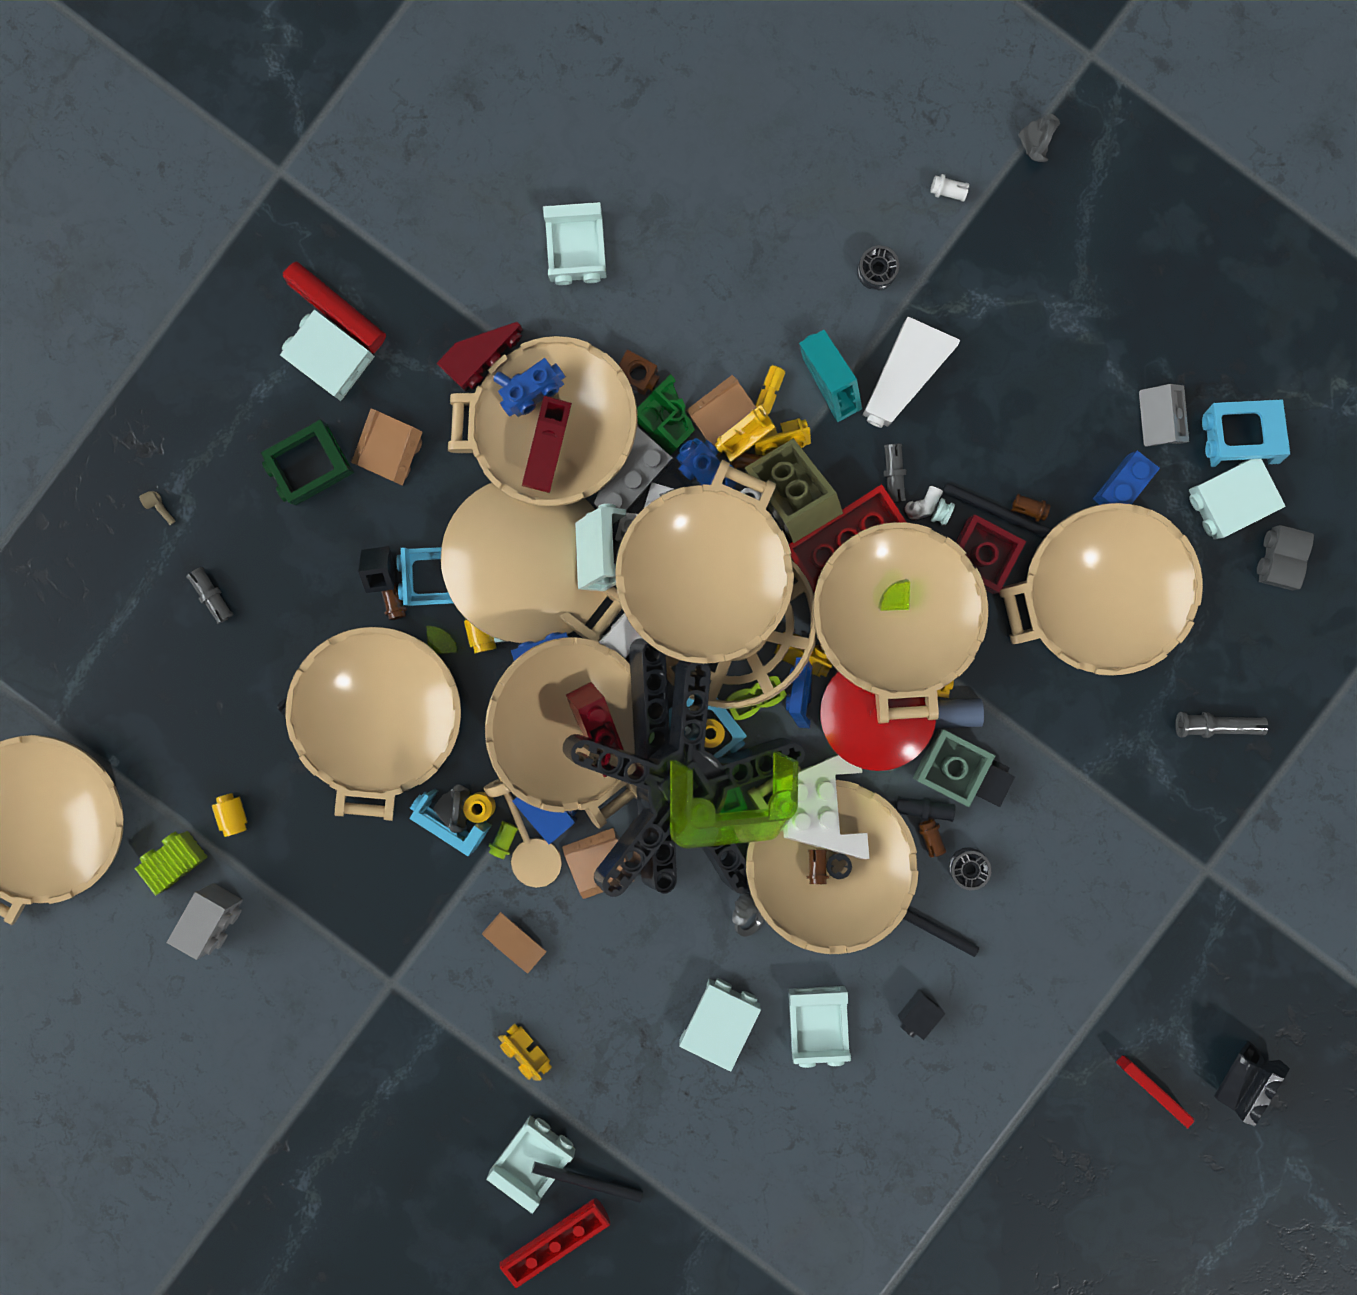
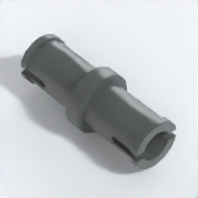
(895, 472)
(209, 595)

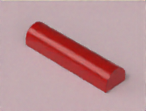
(334, 307)
(555, 1243)

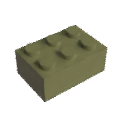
(801, 495)

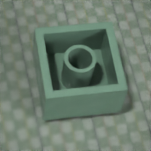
(953, 767)

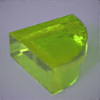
(896, 596)
(440, 640)

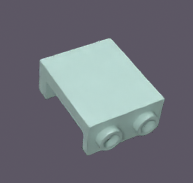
(575, 243)
(326, 354)
(1236, 498)
(595, 548)
(721, 1024)
(819, 1026)
(514, 1166)

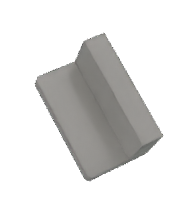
(1164, 415)

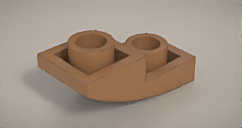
(514, 942)

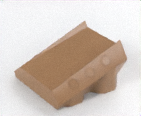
(721, 409)
(387, 447)
(586, 855)

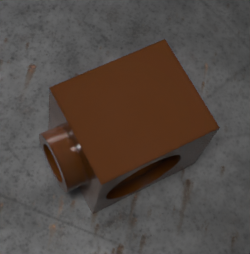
(632, 361)

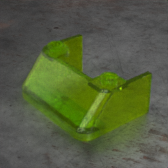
(696, 824)

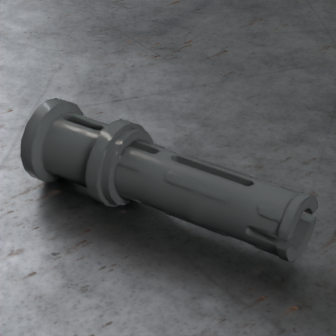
(1208, 725)

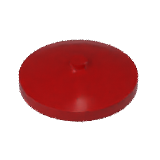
(854, 733)

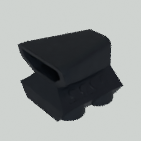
(1251, 1084)

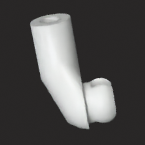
(924, 507)

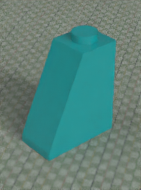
(831, 375)

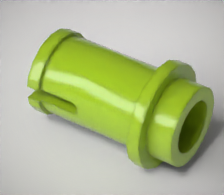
(503, 840)

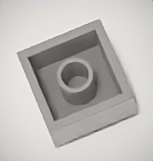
(205, 921)

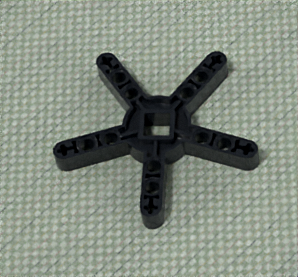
(653, 778)

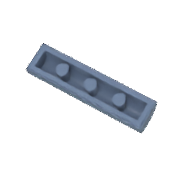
(960, 713)

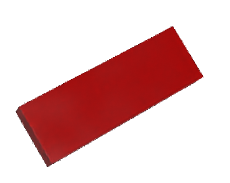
(1155, 1091)

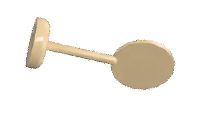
(534, 859)

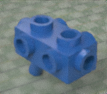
(529, 388)
(700, 462)

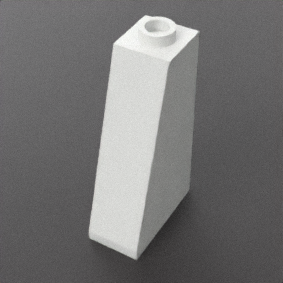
(911, 363)

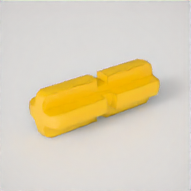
(772, 383)

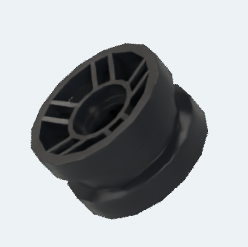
(882, 257)
(970, 880)

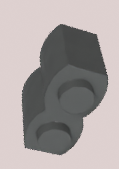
(1285, 557)

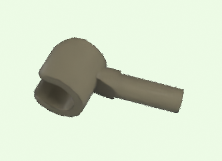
(153, 499)

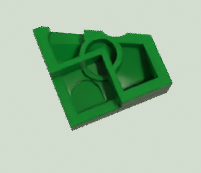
(665, 417)

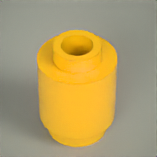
(479, 640)
(720, 733)
(487, 803)
(229, 814)

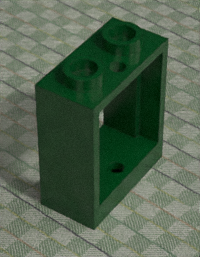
(333, 451)

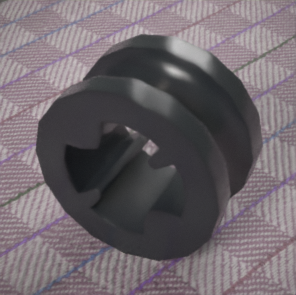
(839, 857)

